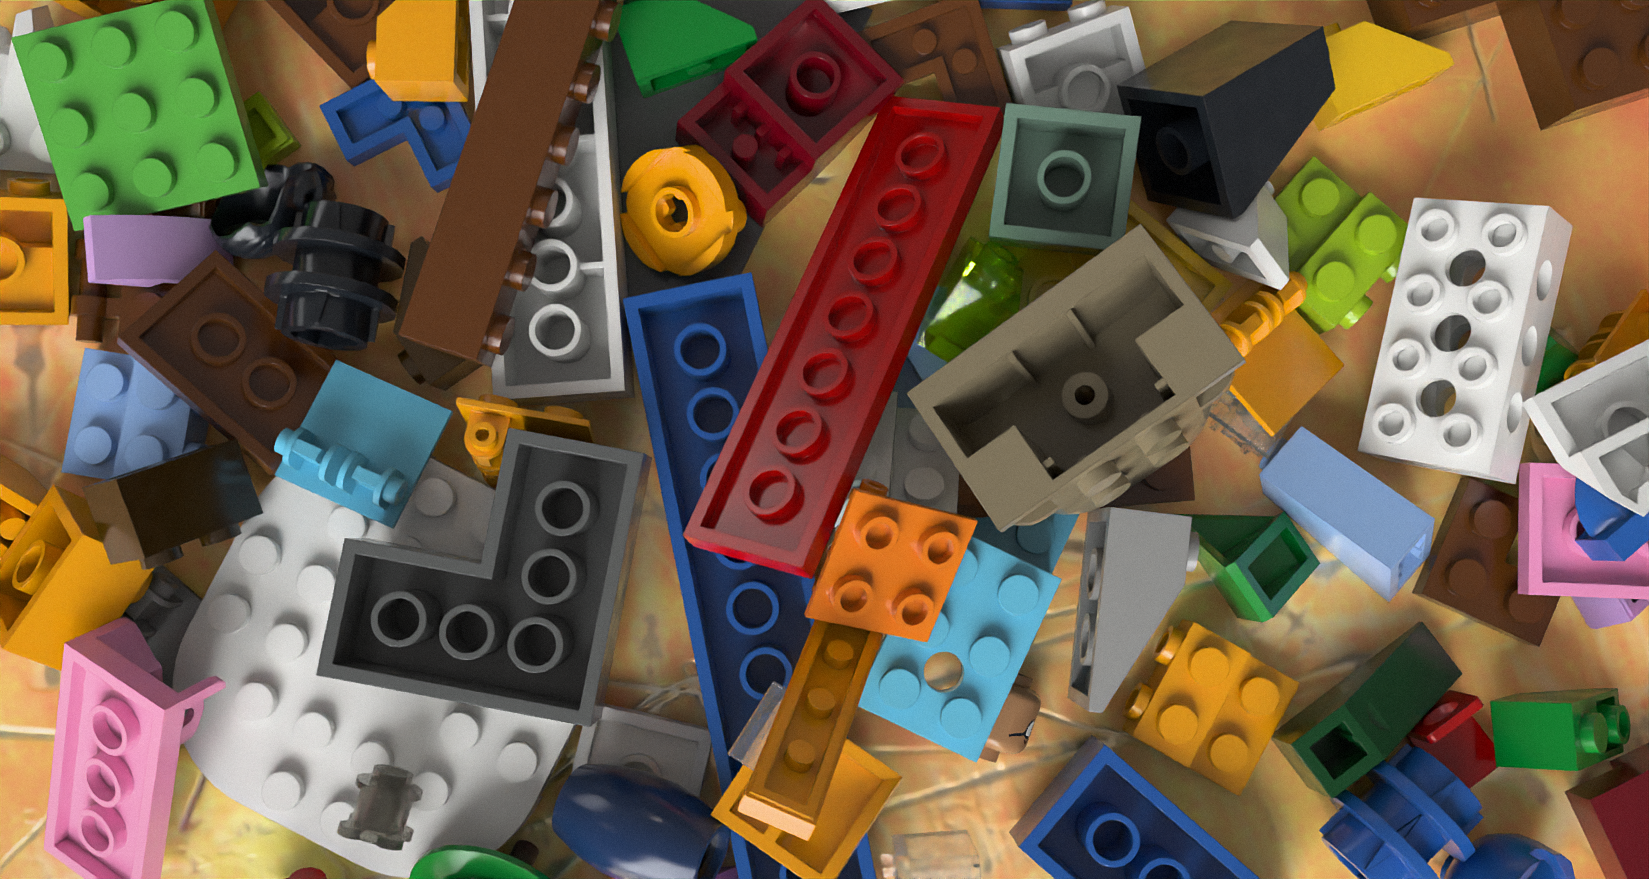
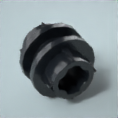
(333, 286)

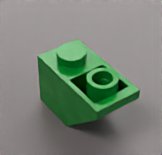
(1559, 728)

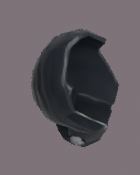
(248, 220)

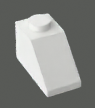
(1246, 246)

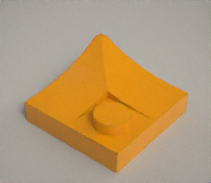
(850, 807)

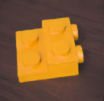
(33, 254)
(1208, 705)

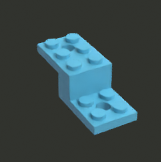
(986, 623)

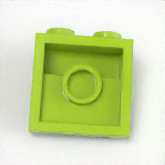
(1338, 244)

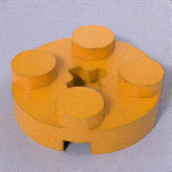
(711, 203)

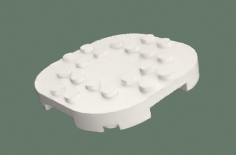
(300, 739)

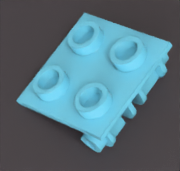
(362, 444)

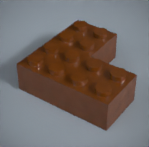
(1569, 52)

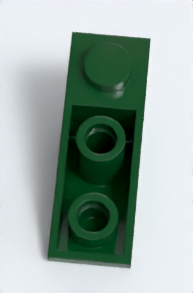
(1367, 712)

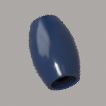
(638, 825)

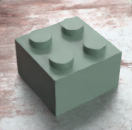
(1063, 179)

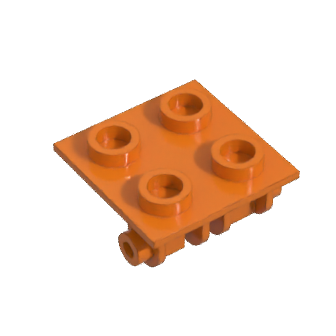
(889, 564)

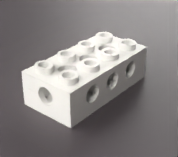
(1436, 306)

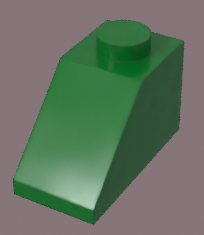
(679, 42)

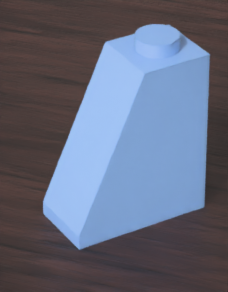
(1348, 511)

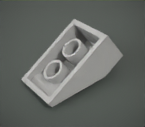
(1127, 584)

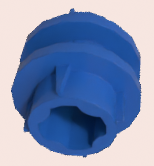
(1403, 819)

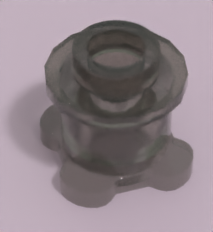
(382, 808)

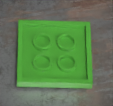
(140, 110)

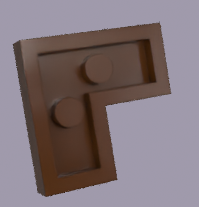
(946, 42)
(1470, 569)

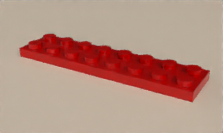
(845, 336)

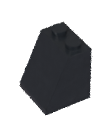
(1226, 112)

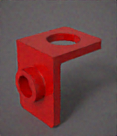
(1456, 737)

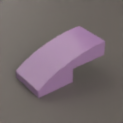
(146, 248)

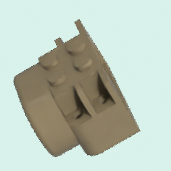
(1081, 388)

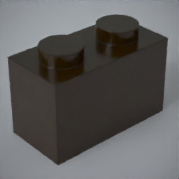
(173, 502)

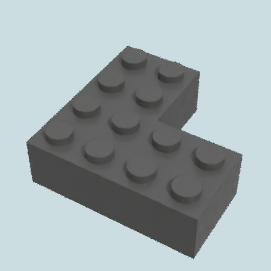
(528, 621)

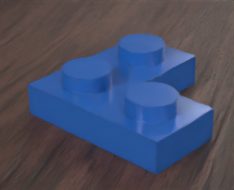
(372, 123)

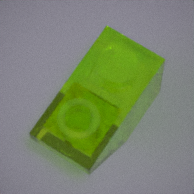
(973, 300)

